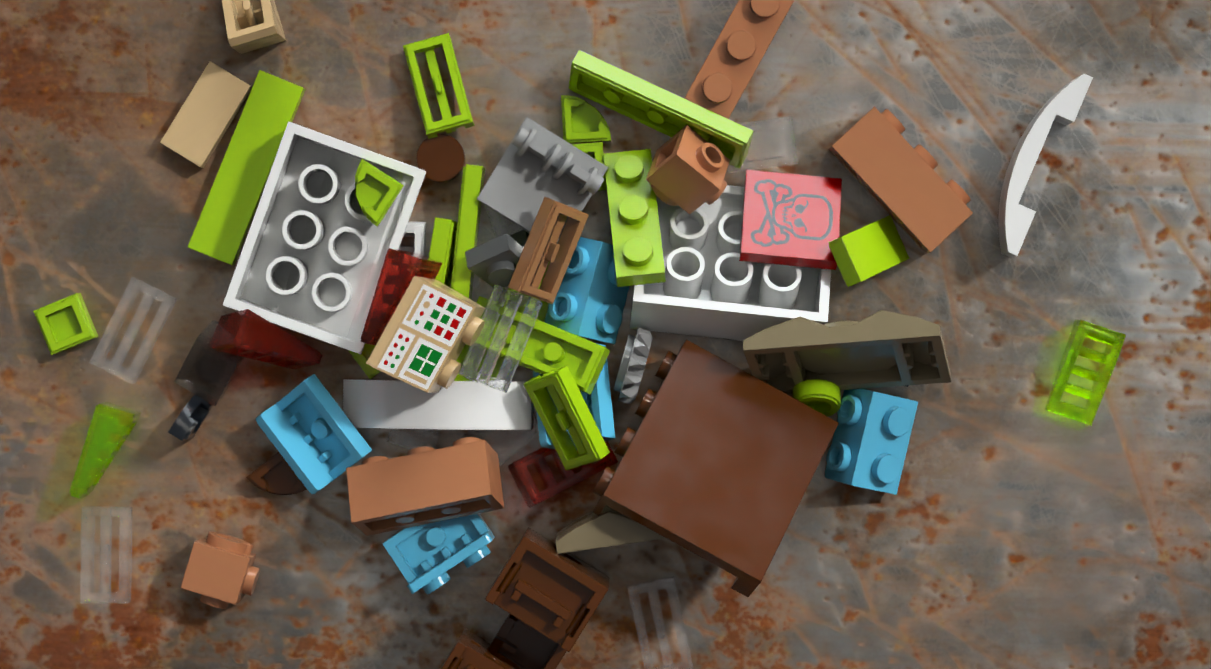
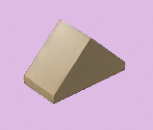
(252, 24)

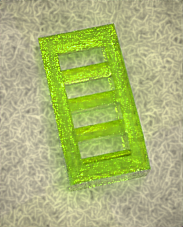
(1107, 360)
(105, 437)

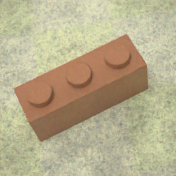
(737, 54)
(902, 179)
(424, 486)

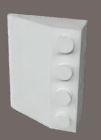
(310, 246)
(714, 291)

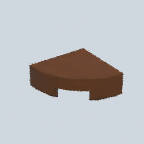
(276, 477)

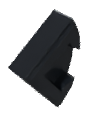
(190, 418)

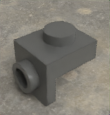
(497, 258)

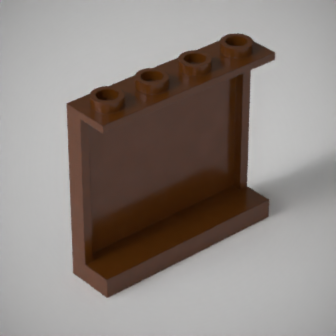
(717, 463)

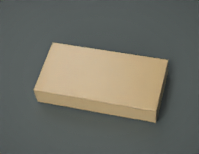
(206, 114)

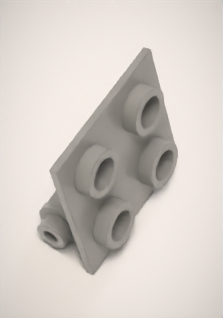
(537, 167)

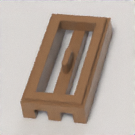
(543, 248)

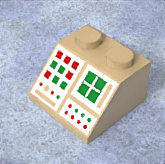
(427, 335)

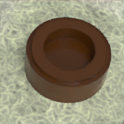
(441, 158)

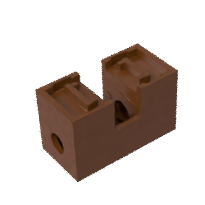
(548, 608)

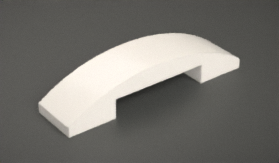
(1012, 217)
(460, 407)

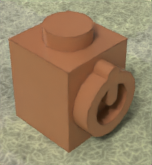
(688, 171)
(221, 570)

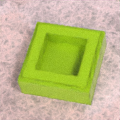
(65, 323)

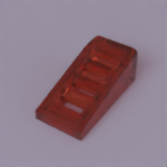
(393, 282)
(258, 339)
(527, 485)

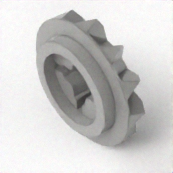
(633, 365)

